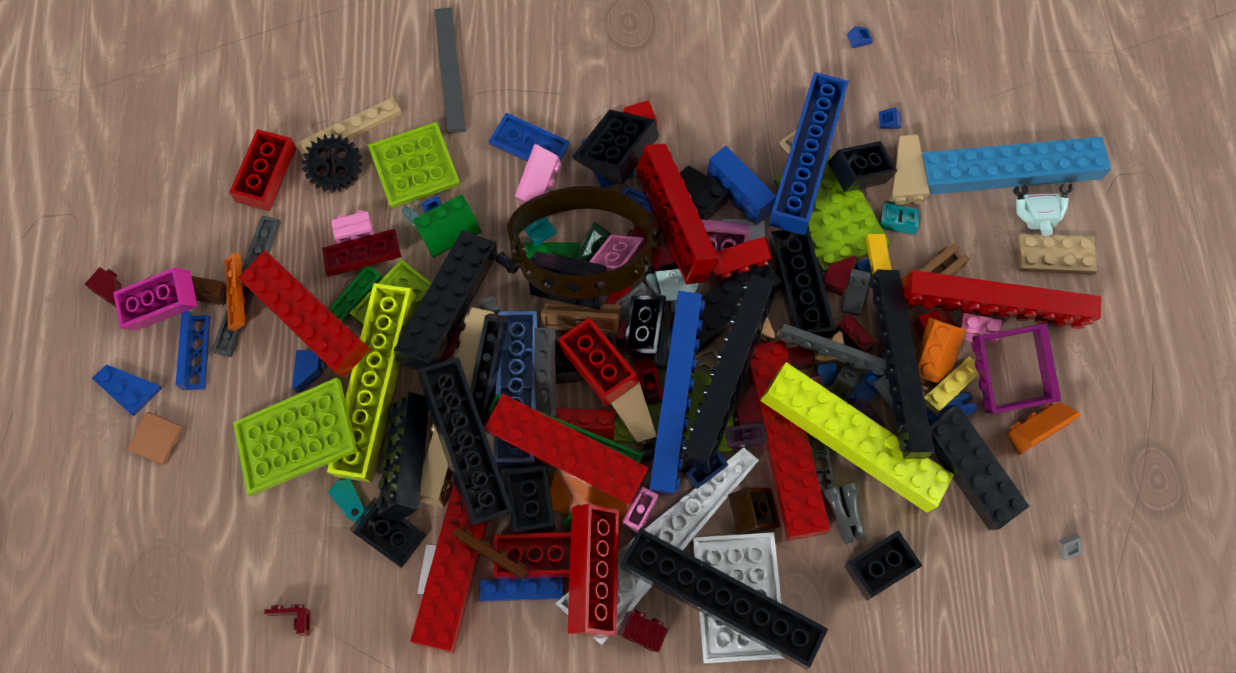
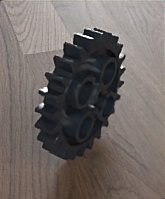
(348, 162)

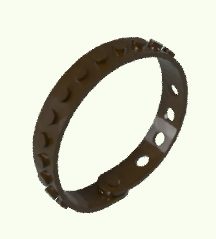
(581, 198)

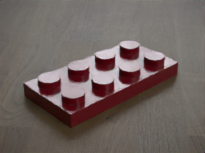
(361, 252)

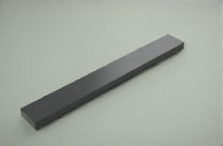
(449, 70)
(262, 240)

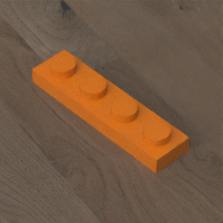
(234, 292)

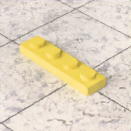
(951, 386)

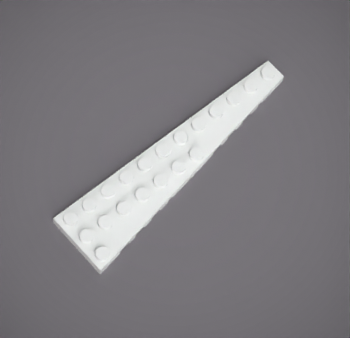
(678, 528)

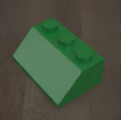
(443, 225)

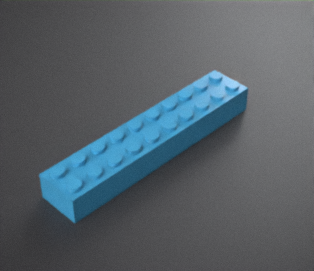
(1016, 165)

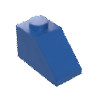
(307, 369)

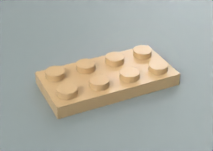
(1057, 253)

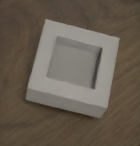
(1070, 546)

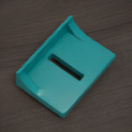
(890, 216)
(540, 231)

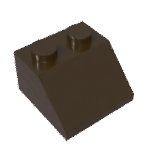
(753, 510)

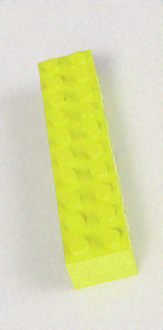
(374, 379)
(855, 437)

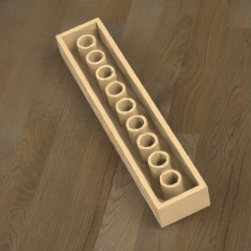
(436, 472)

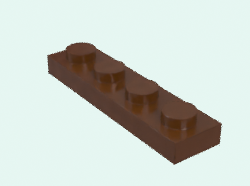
(483, 548)

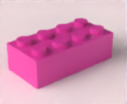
(155, 299)

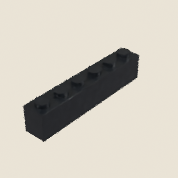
(488, 363)

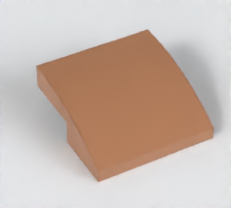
(155, 438)

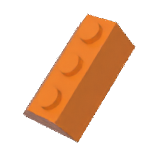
(938, 350)
(1041, 426)

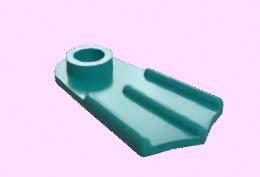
(346, 498)

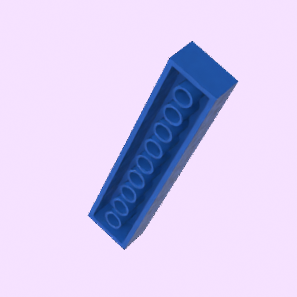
(808, 154)
(675, 395)

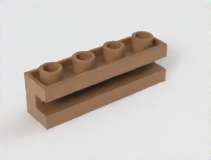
(947, 263)
(567, 316)

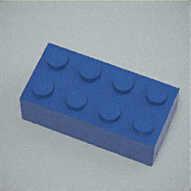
(744, 187)

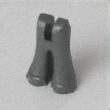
(849, 495)

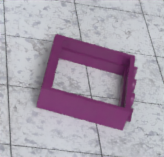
(1046, 367)

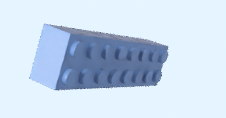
(517, 379)

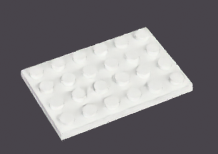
(752, 562)

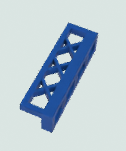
(186, 354)

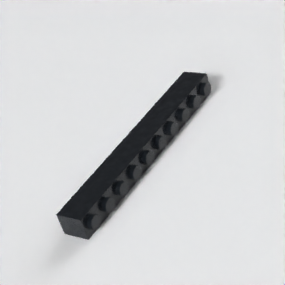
(901, 365)

